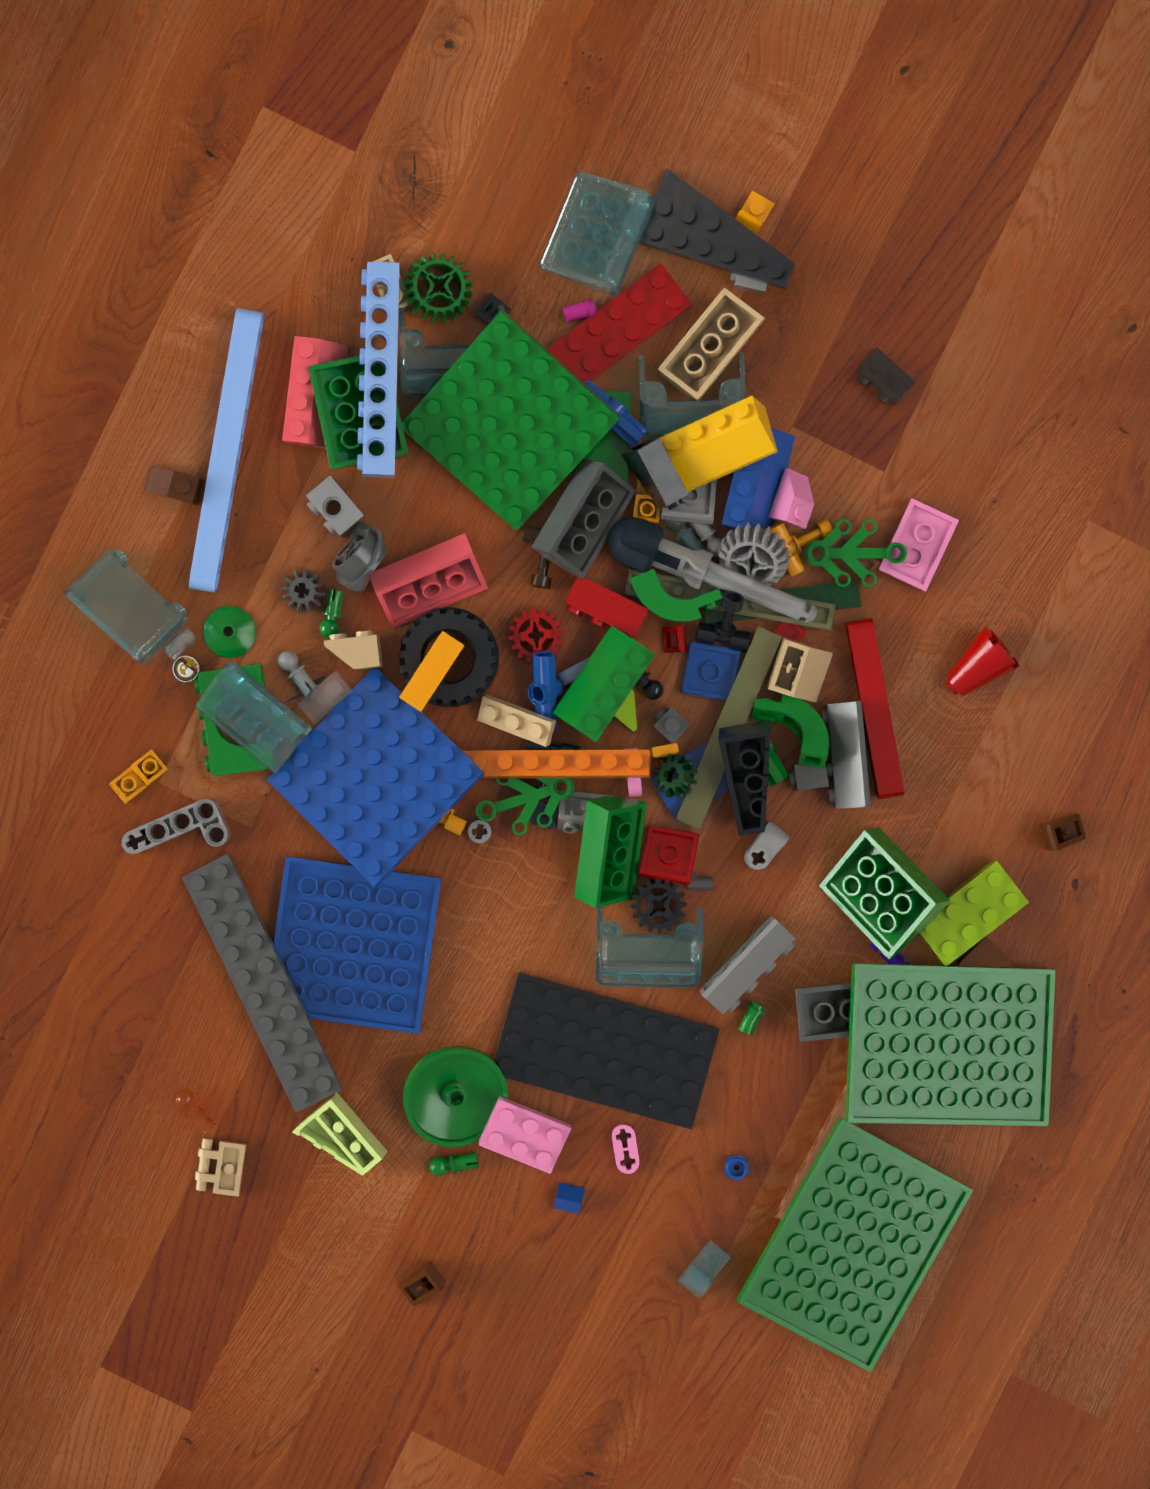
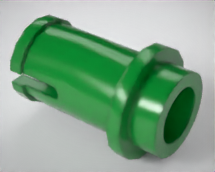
(751, 1017)

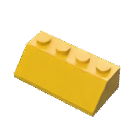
(720, 443)

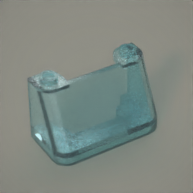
(126, 606)

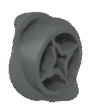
(359, 557)

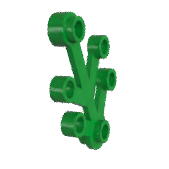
(849, 552)
(530, 797)

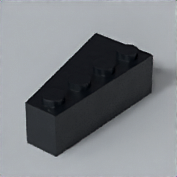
(746, 766)

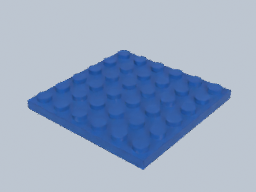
(375, 777)
(357, 947)

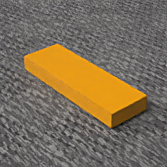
(431, 671)

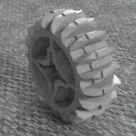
(769, 553)

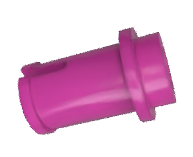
(579, 310)

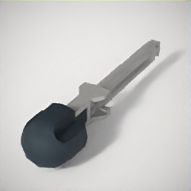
(642, 545)

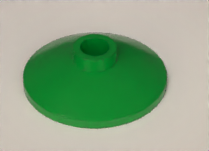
(243, 631)

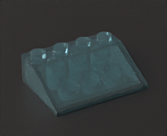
(598, 232)

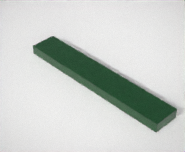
(843, 597)

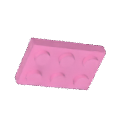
(925, 536)
(524, 1134)

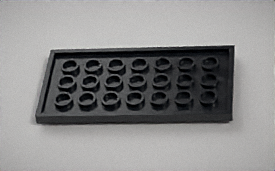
(605, 1050)

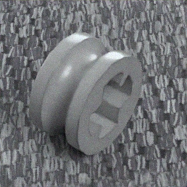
(485, 837)

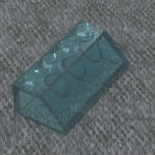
(253, 717)

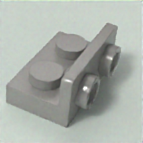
(573, 811)

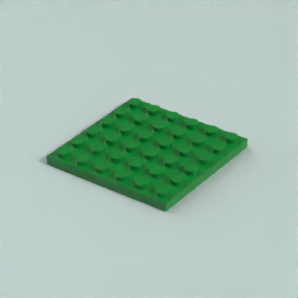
(509, 420)

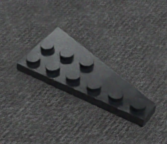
(699, 230)

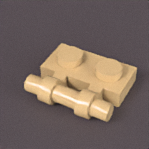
(228, 1169)

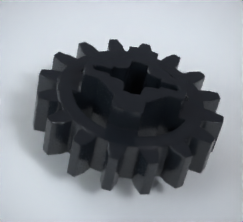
(667, 913)

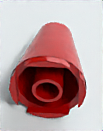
(981, 664)

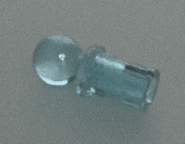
(685, 536)

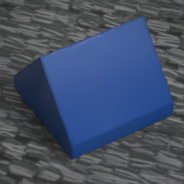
(569, 1198)

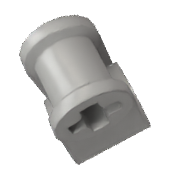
(767, 843)

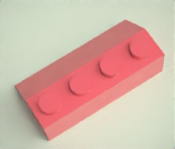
(301, 416)
(428, 580)

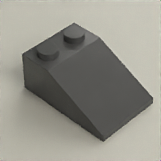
(823, 1011)

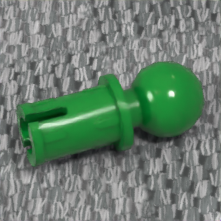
(333, 609)
(439, 1165)

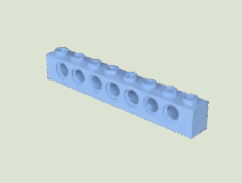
(388, 276)

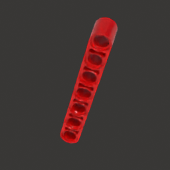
(875, 708)

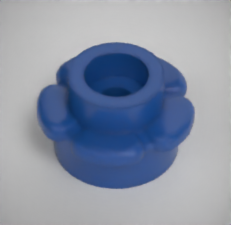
(736, 1174)

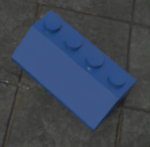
(756, 485)

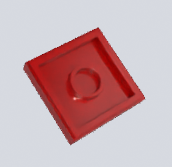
(669, 854)

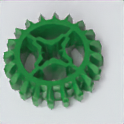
(429, 281)

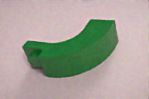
(659, 602)
(800, 719)

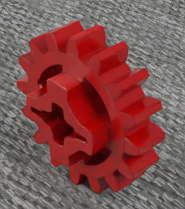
(524, 636)

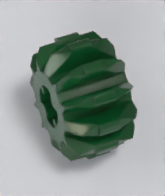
(675, 786)

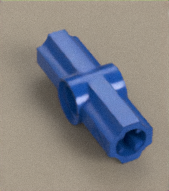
(626, 427)
(546, 687)

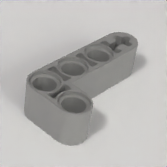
(173, 830)

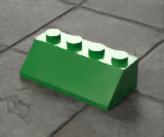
(604, 683)
(610, 850)

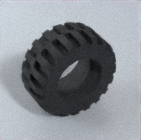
(474, 631)

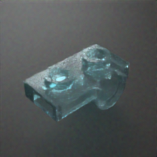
(704, 1269)

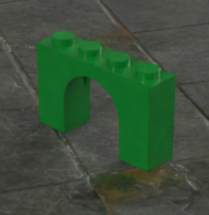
(224, 755)

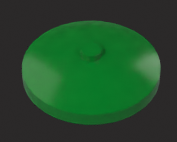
(453, 1095)

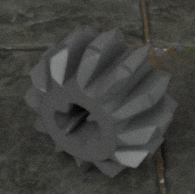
(296, 597)

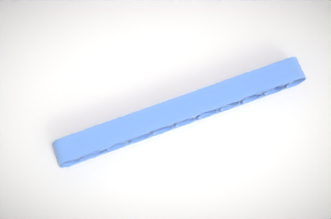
(226, 450)

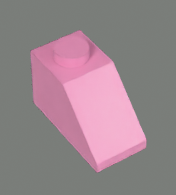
(793, 500)

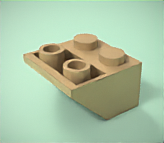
(358, 652)
(799, 670)

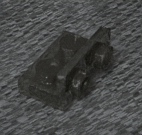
(884, 377)

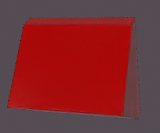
(674, 639)

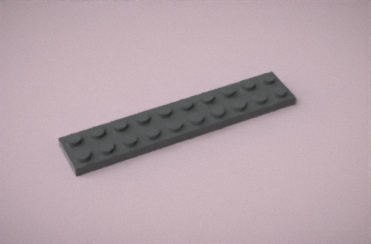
(262, 983)

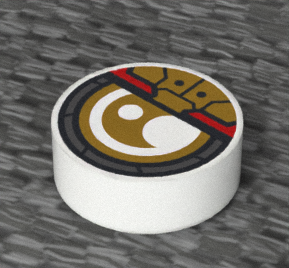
(186, 668)

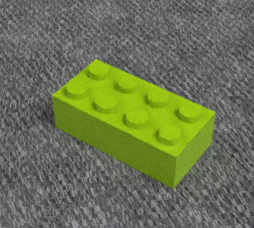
(973, 912)

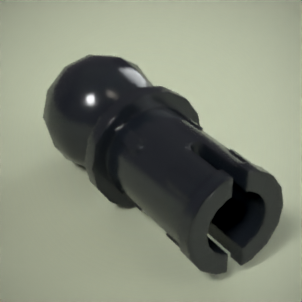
(652, 688)

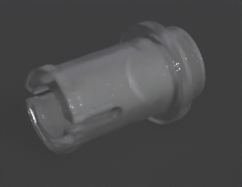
(180, 643)

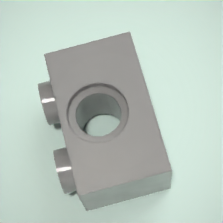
(326, 493)

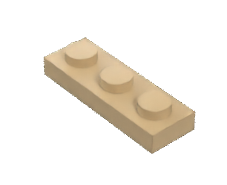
(516, 720)

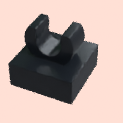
(489, 308)

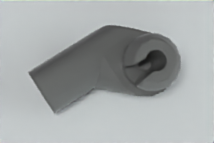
(700, 883)

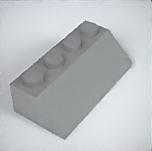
(747, 964)

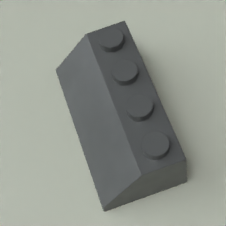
(583, 518)
(847, 755)

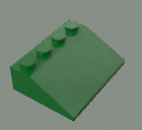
(337, 403)
(883, 892)

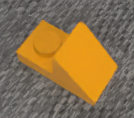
(754, 212)

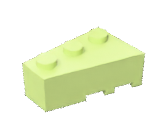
(342, 1134)

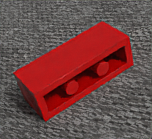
(605, 607)

